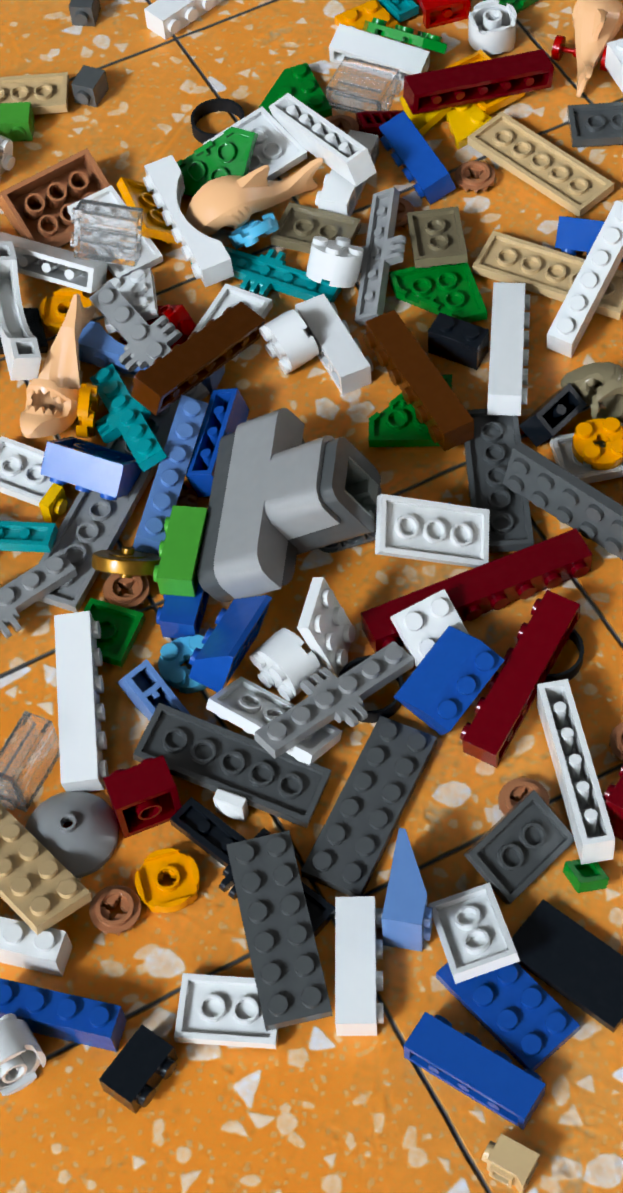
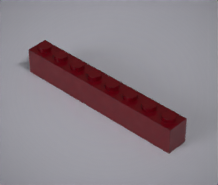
(491, 584)

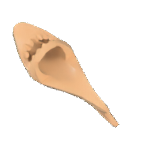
(594, 25)
(234, 198)
(55, 393)

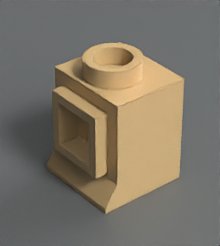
(510, 1162)

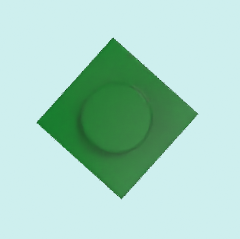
(586, 876)

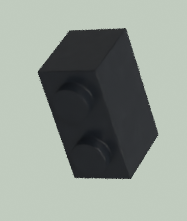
(458, 341)
(552, 415)
(139, 1069)

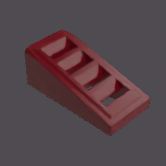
(371, 120)

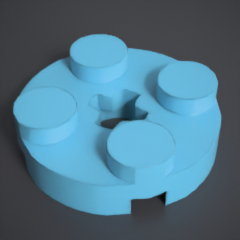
(249, 233)
(171, 659)

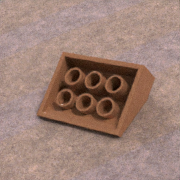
(40, 202)

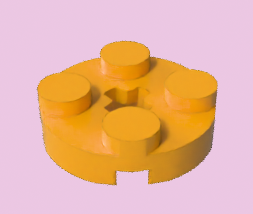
(52, 309)
(87, 406)
(596, 430)
(167, 898)

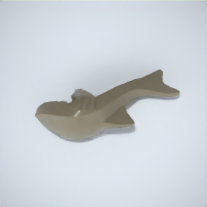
(597, 385)

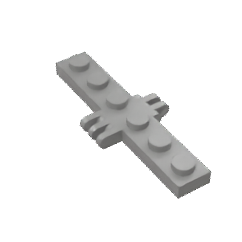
(379, 254)
(144, 340)
(31, 588)
(333, 699)

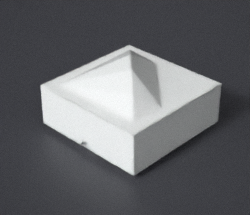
(231, 805)

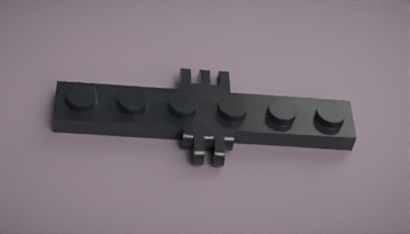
(213, 835)

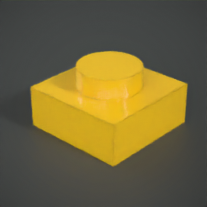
(53, 503)

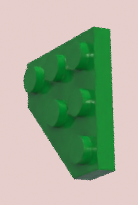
(406, 35)
(303, 86)
(222, 157)
(441, 290)
(400, 426)

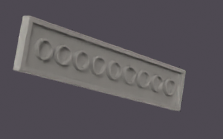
(98, 523)

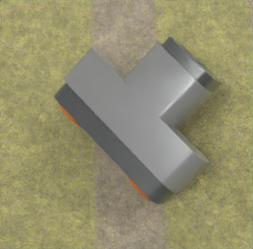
(279, 501)

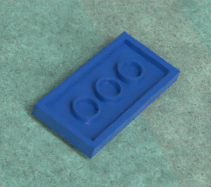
(514, 1012)

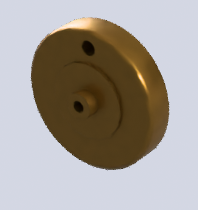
(125, 562)

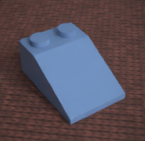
(405, 911)

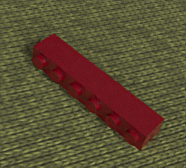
(478, 81)
(516, 685)

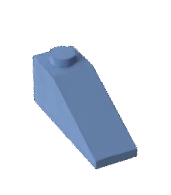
(147, 689)

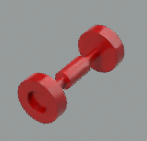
(559, 48)

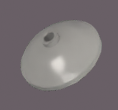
(84, 844)

